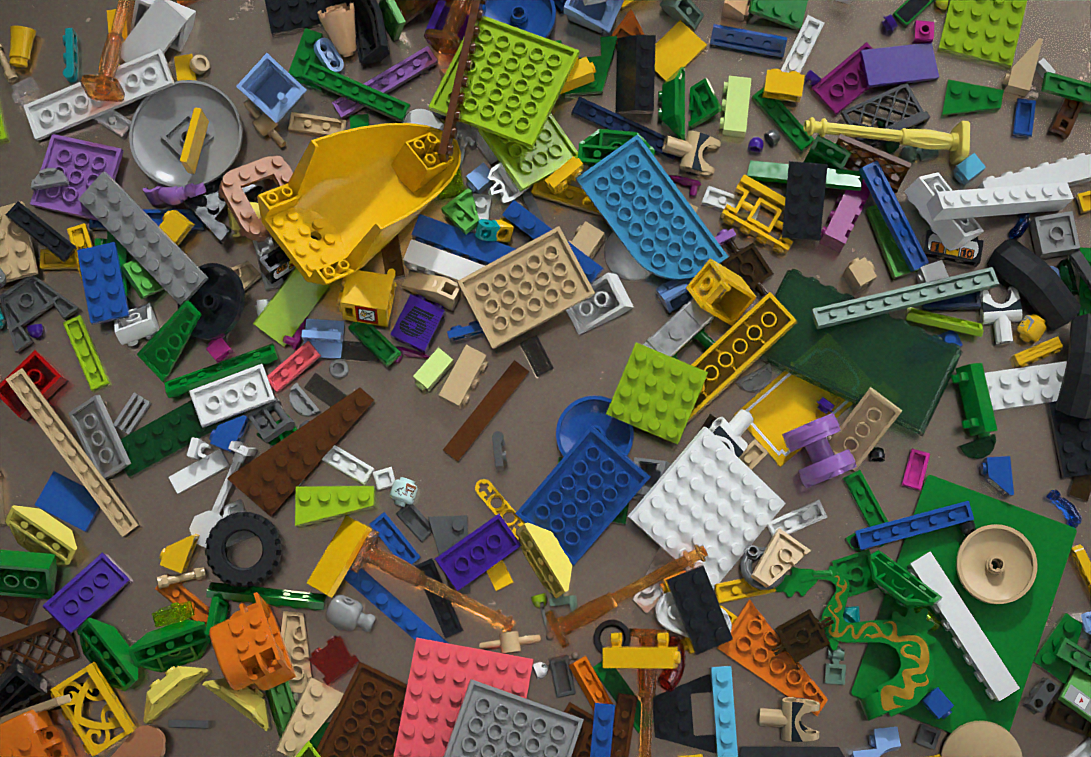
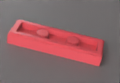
(293, 366)

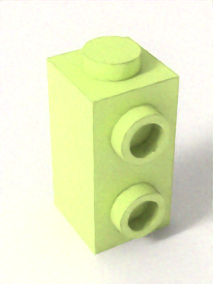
(433, 370)

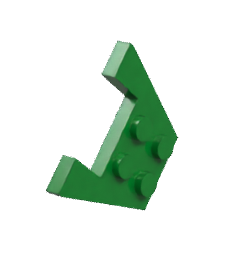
(601, 65)

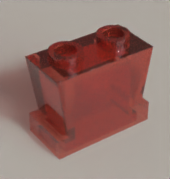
(334, 659)

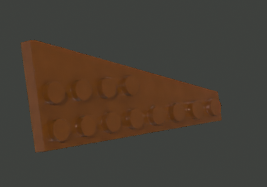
(284, 466)

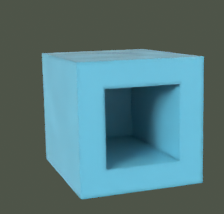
(968, 169)

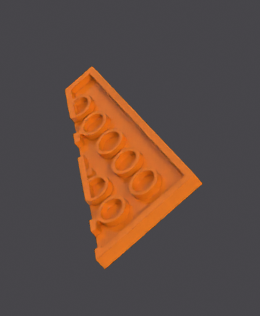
(753, 650)

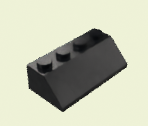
(635, 74)

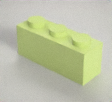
(735, 106)

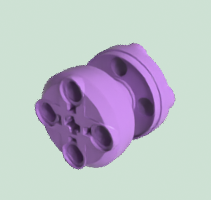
(824, 462)

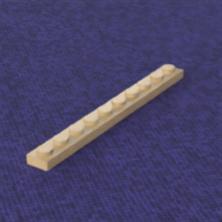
(72, 452)

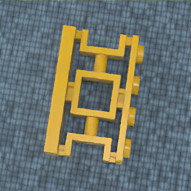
(768, 199)

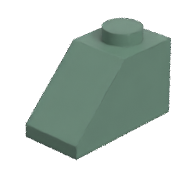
(683, 10)

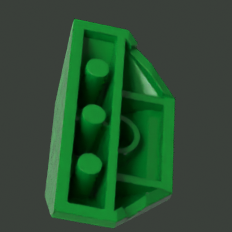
(673, 105)
(603, 143)
(899, 583)
(170, 646)
(110, 651)

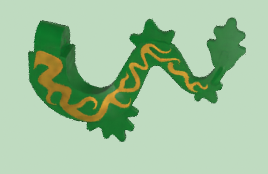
(905, 634)

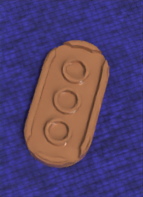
(143, 742)

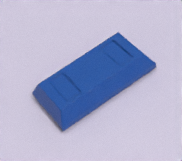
(1024, 117)

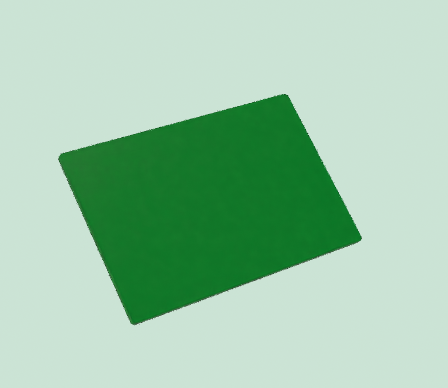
(1010, 627)

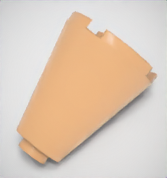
(340, 27)

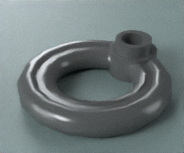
(746, 567)

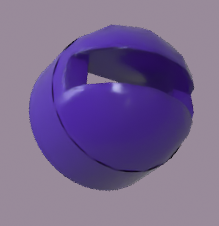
(812, 76)
(756, 145)
(35, 330)

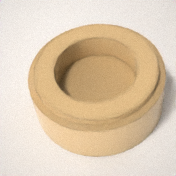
(199, 64)

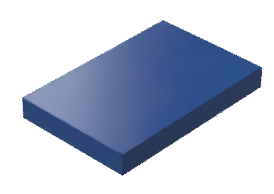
(68, 501)

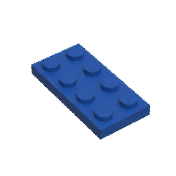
(103, 283)

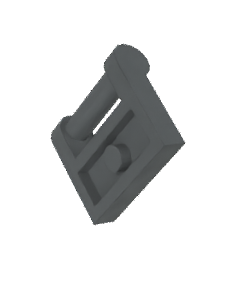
(265, 423)
(499, 455)

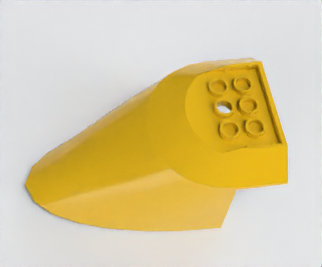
(355, 196)

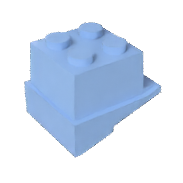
(593, 16)
(271, 88)

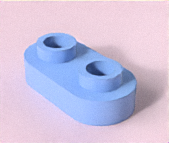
(329, 55)

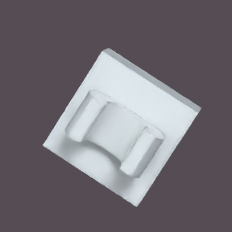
(196, 449)

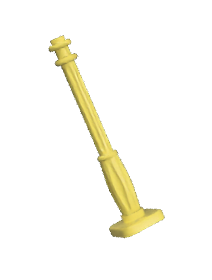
(956, 142)

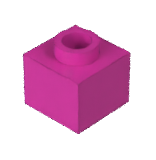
(920, 36)
(219, 349)

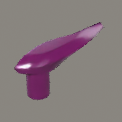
(687, 181)
(296, 339)
(410, 353)

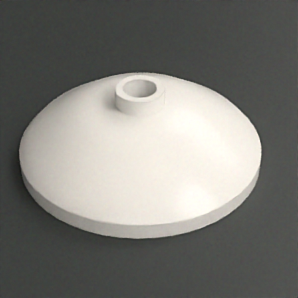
(621, 261)

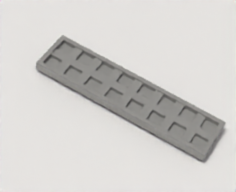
(143, 238)

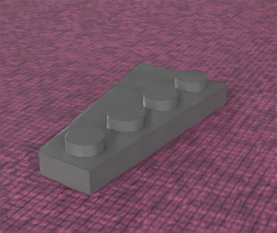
(446, 533)

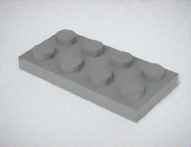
(99, 437)

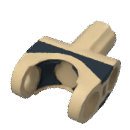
(691, 151)
(790, 719)

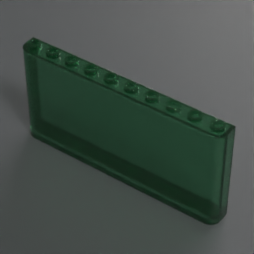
(862, 354)

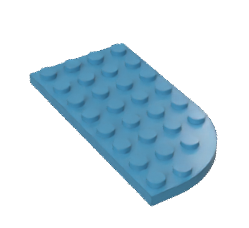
(650, 213)

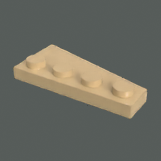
(296, 643)
(308, 716)

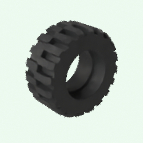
(224, 568)

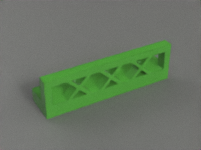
(281, 705)

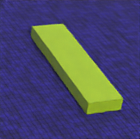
(944, 321)
(86, 353)

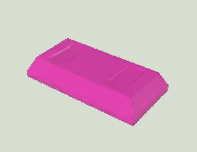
(916, 469)

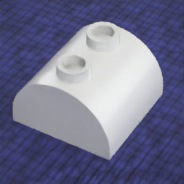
(139, 325)

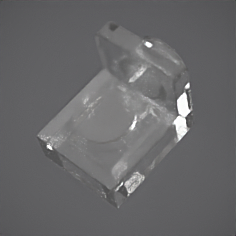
(24, 88)

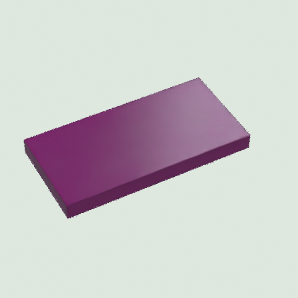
(843, 83)

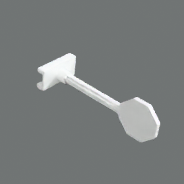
(205, 521)

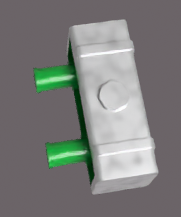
(681, 329)

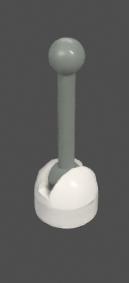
(541, 669)

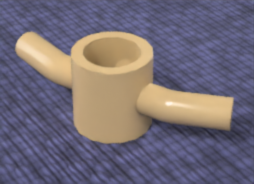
(264, 124)
(510, 642)

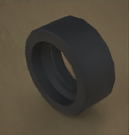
(610, 623)

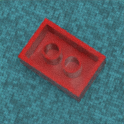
(42, 374)

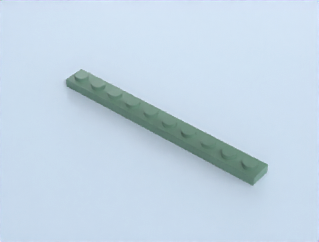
(904, 298)

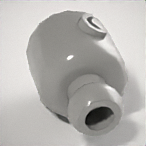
(347, 614)

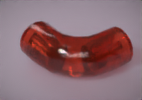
(671, 677)

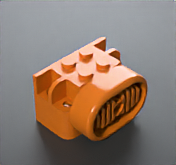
(252, 648)
(34, 736)

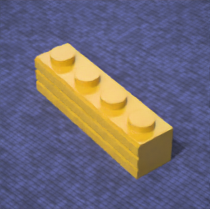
(1038, 351)

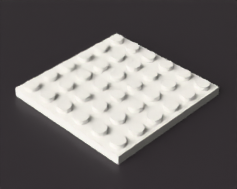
(708, 502)

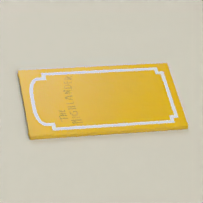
(784, 407)

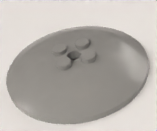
(164, 120)

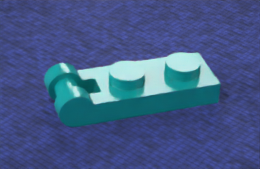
(71, 56)

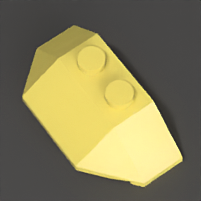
(41, 533)
(545, 558)
(170, 689)
(246, 701)

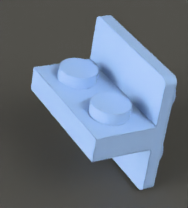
(325, 336)

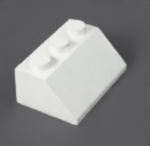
(142, 6)

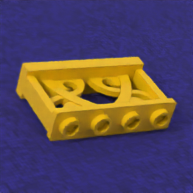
(119, 718)

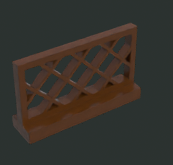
(858, 160)
(33, 631)

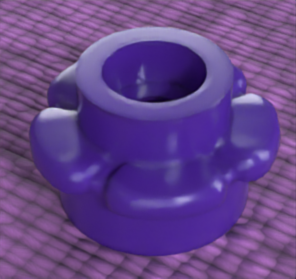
(889, 23)
(825, 405)

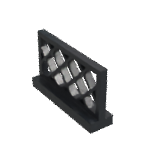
(911, 122)

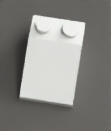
(606, 304)

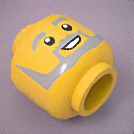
(1031, 328)

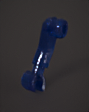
(1021, 226)
(1076, 518)

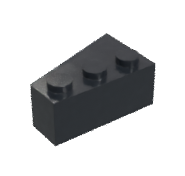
(19, 686)

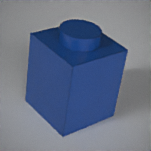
(937, 704)

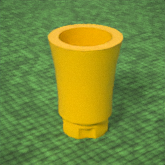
(20, 45)

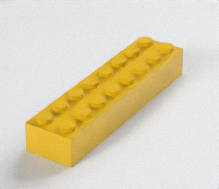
(741, 348)

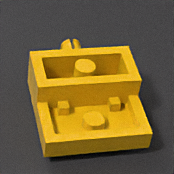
(564, 175)

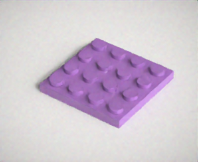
(82, 165)

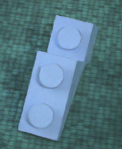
(883, 741)

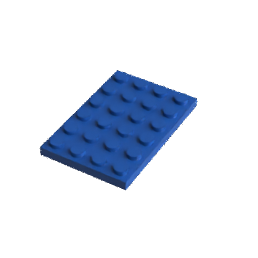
(584, 493)

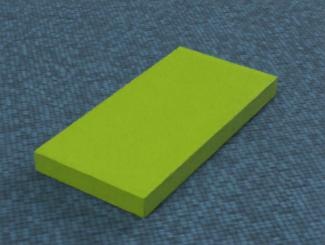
(289, 307)

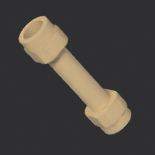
(10, 74)
(164, 581)

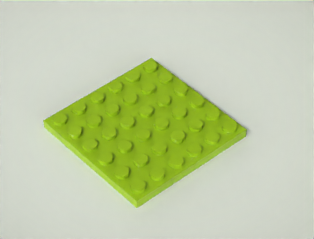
(510, 82)

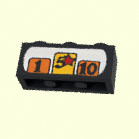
(968, 254)
(275, 265)

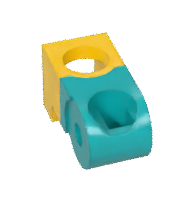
(494, 230)

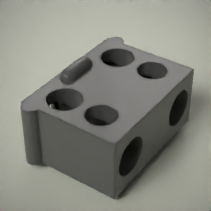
(1041, 695)

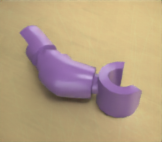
(173, 195)

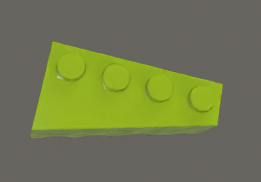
(324, 503)

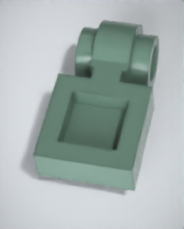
(910, 154)
(835, 672)

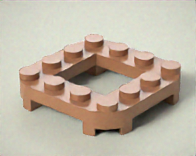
(231, 190)

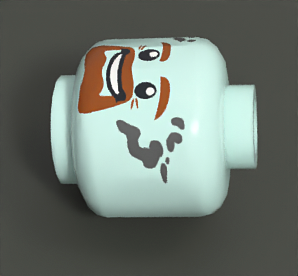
(403, 491)

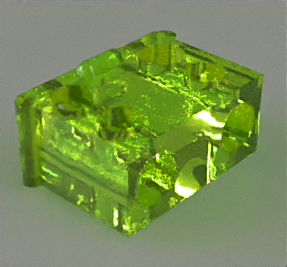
(453, 189)
(172, 614)

